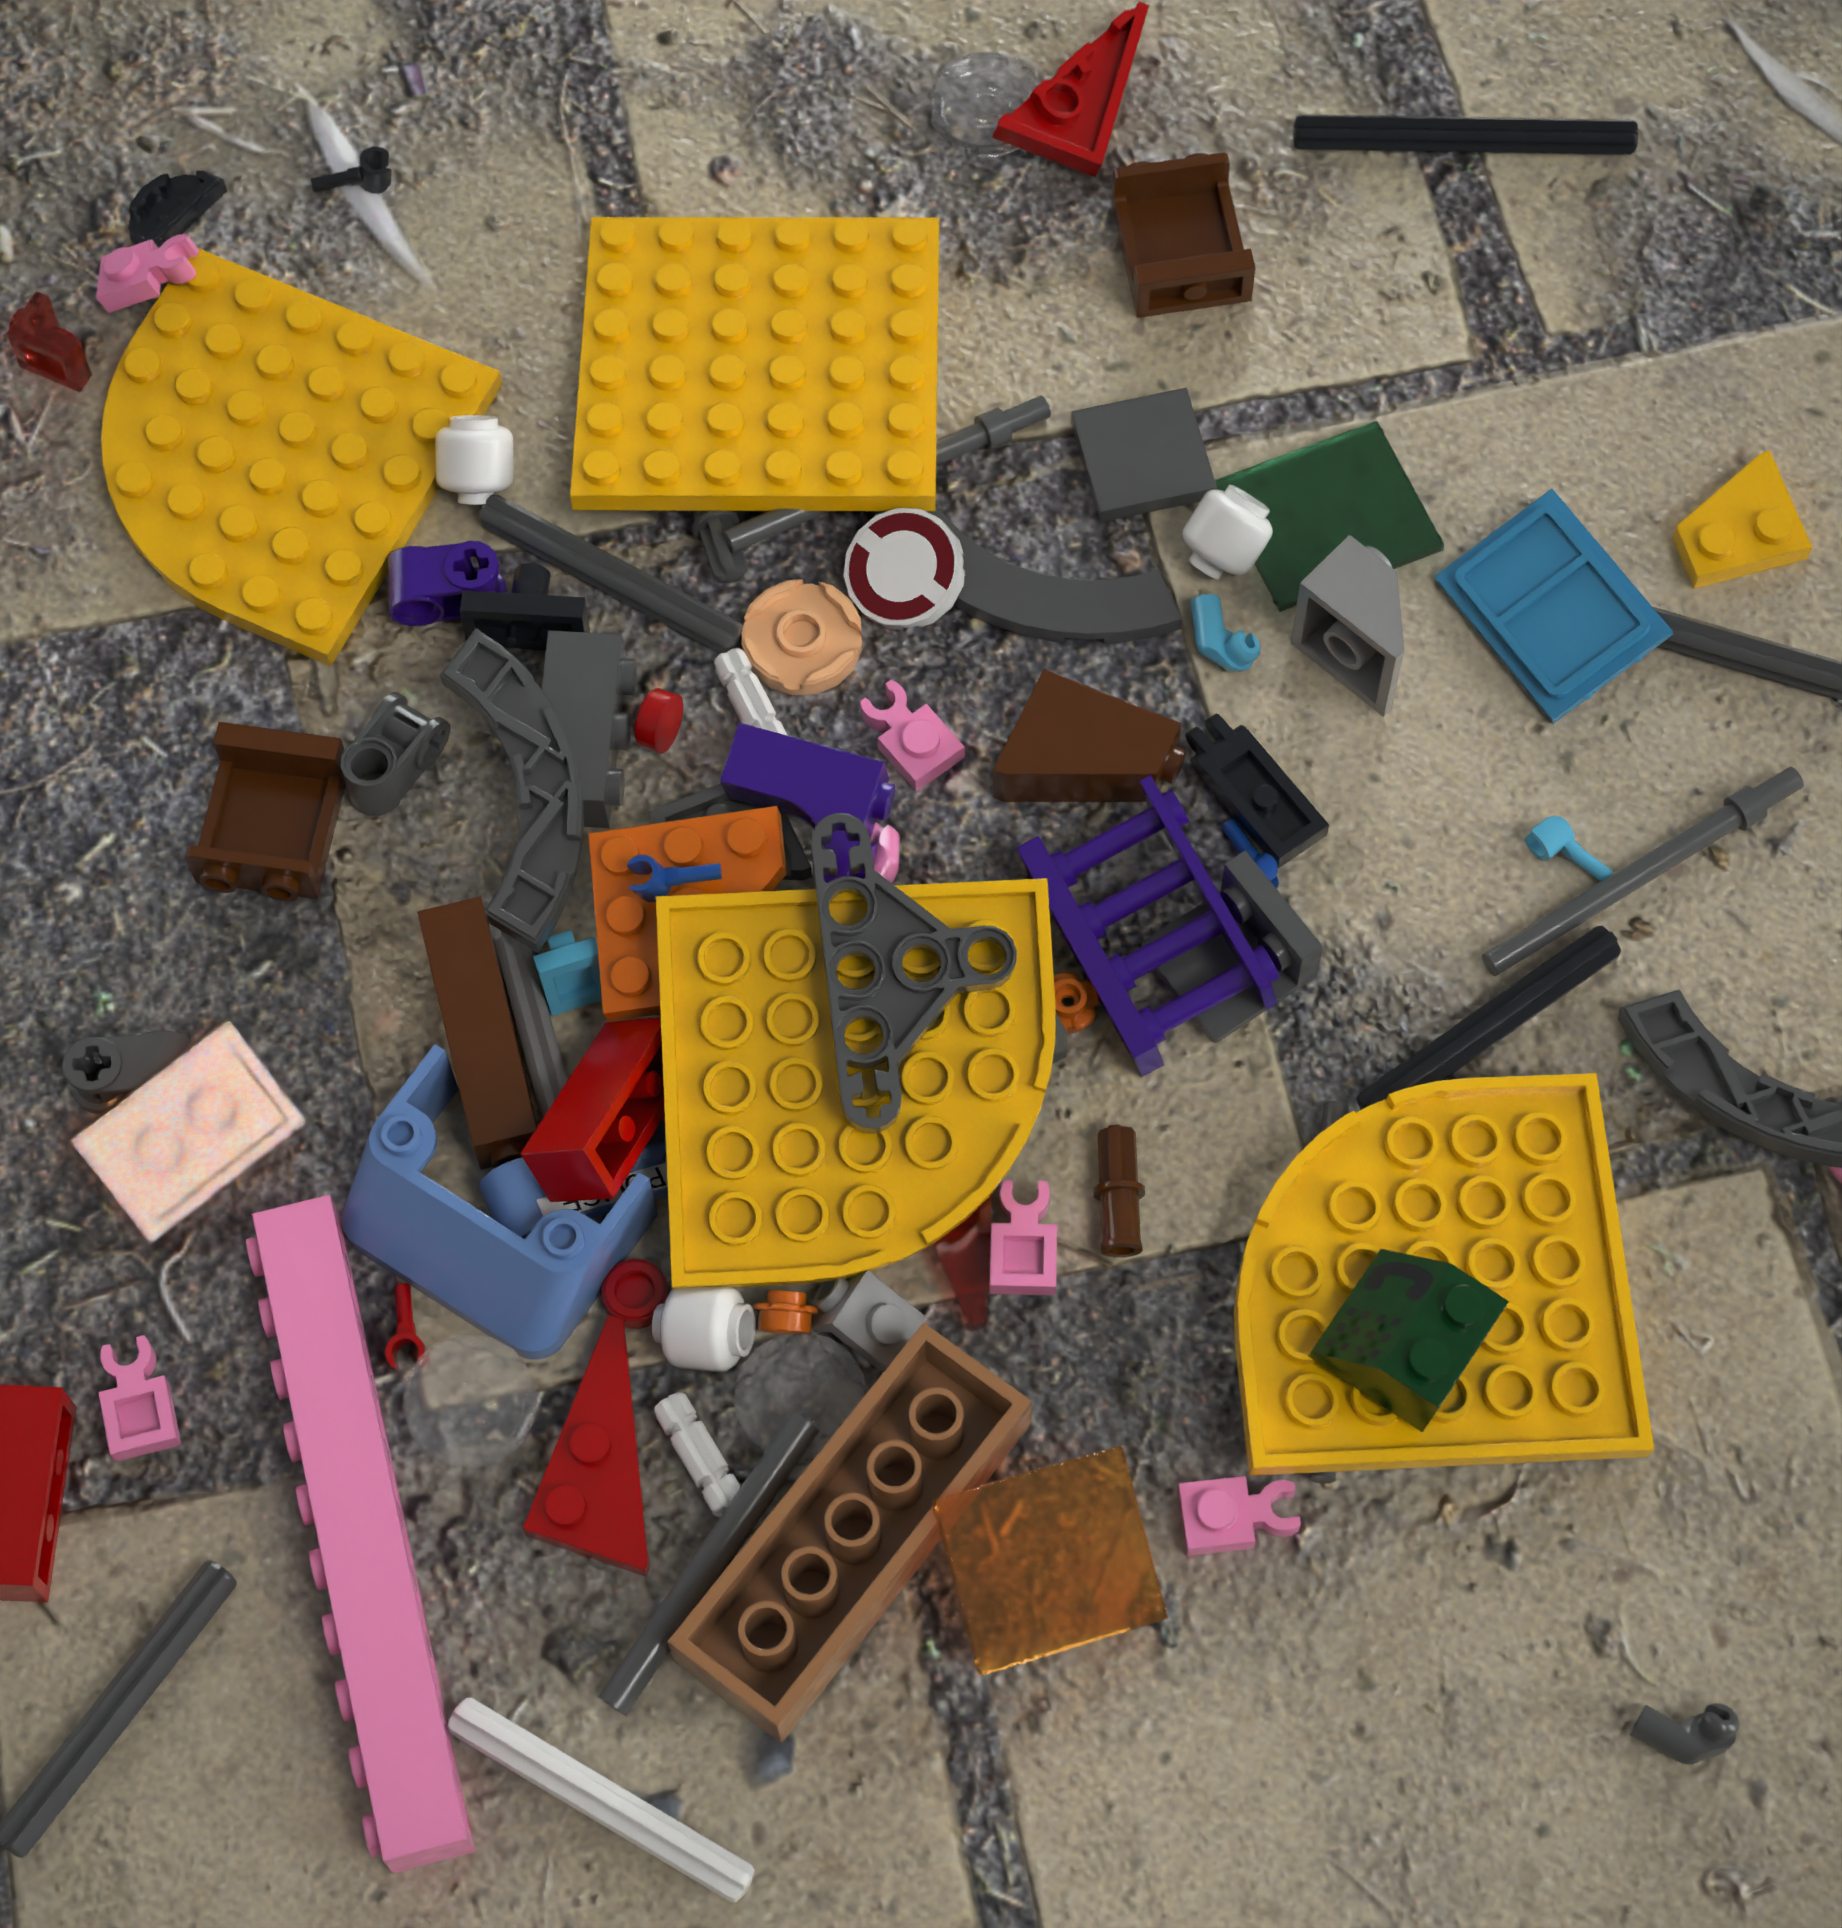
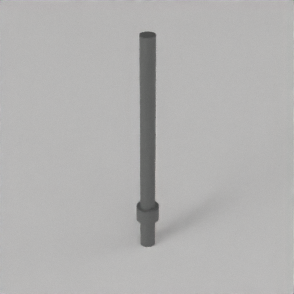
(988, 430)
(1739, 811)

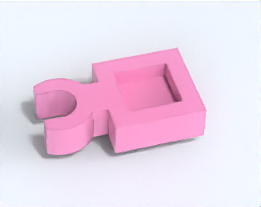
(137, 271)
(912, 742)
(1023, 1251)
(140, 1410)
(1223, 1516)

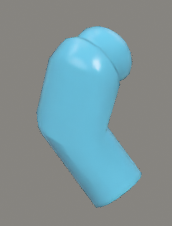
(1215, 642)

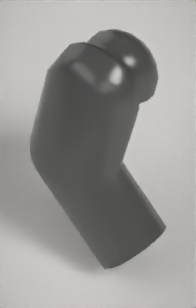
(1690, 1739)

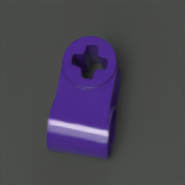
(430, 580)

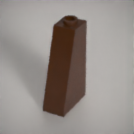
(479, 1030)

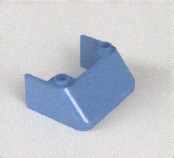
(504, 1285)

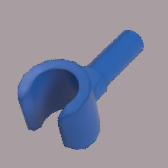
(1241, 843)
(665, 878)

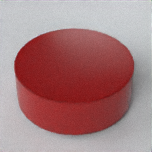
(658, 720)
(634, 1292)

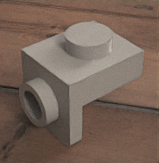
(866, 1317)

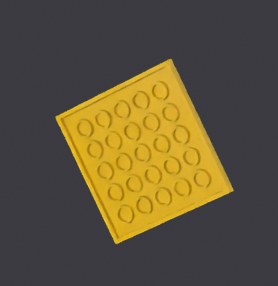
(758, 364)

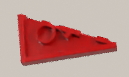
(1077, 108)
(592, 1482)

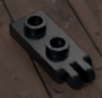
(1255, 790)

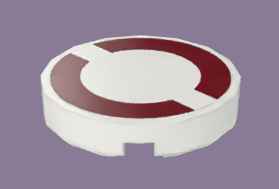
(904, 568)

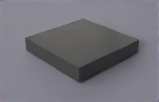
(1143, 454)

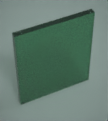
(1332, 492)

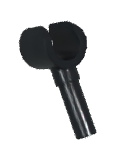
(370, 174)

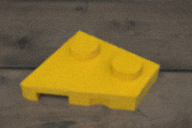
(1742, 527)

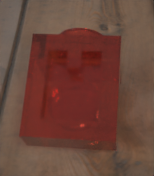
(45, 346)

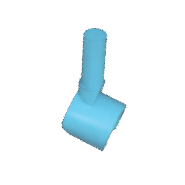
(1556, 835)

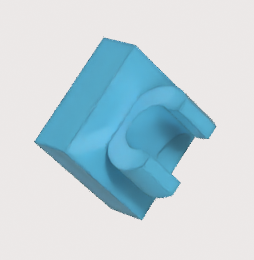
(569, 972)

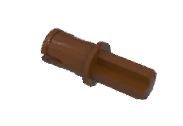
(1119, 1192)

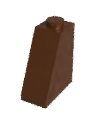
(1085, 747)

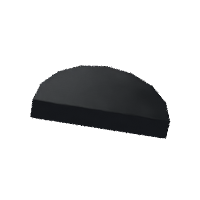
(172, 205)

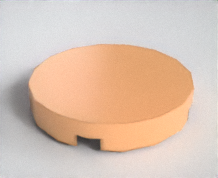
(802, 637)

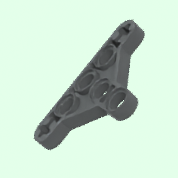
(884, 937)

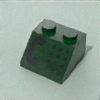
(1408, 1333)

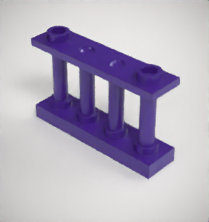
(1116, 975)

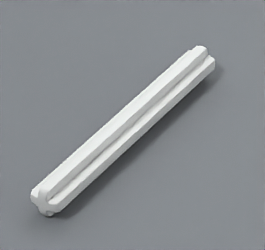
(601, 1800)

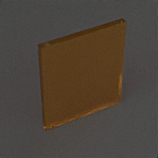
(1049, 1559)

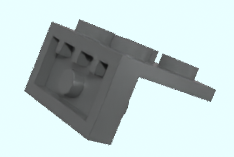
(1263, 920)

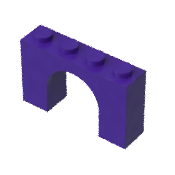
(808, 784)

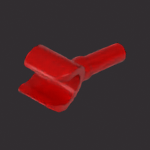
(405, 1327)

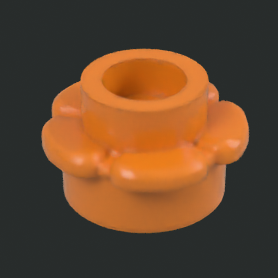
(1085, 999)
(785, 1313)

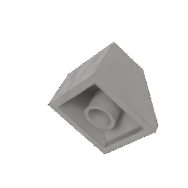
(1353, 622)

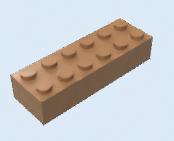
(849, 1533)

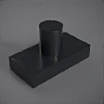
(526, 613)

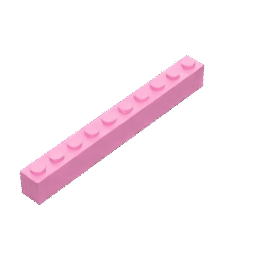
(361, 1538)

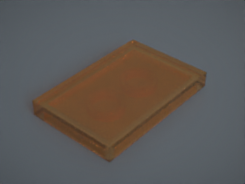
(187, 1130)

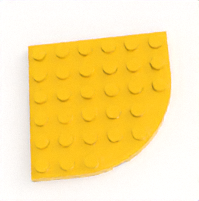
(277, 449)
(756, 1137)
(1469, 1174)

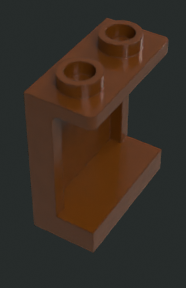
(1181, 235)
(269, 812)

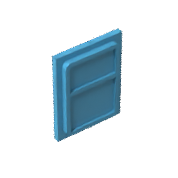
(1553, 605)

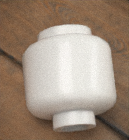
(474, 458)
(1227, 532)
(704, 1328)

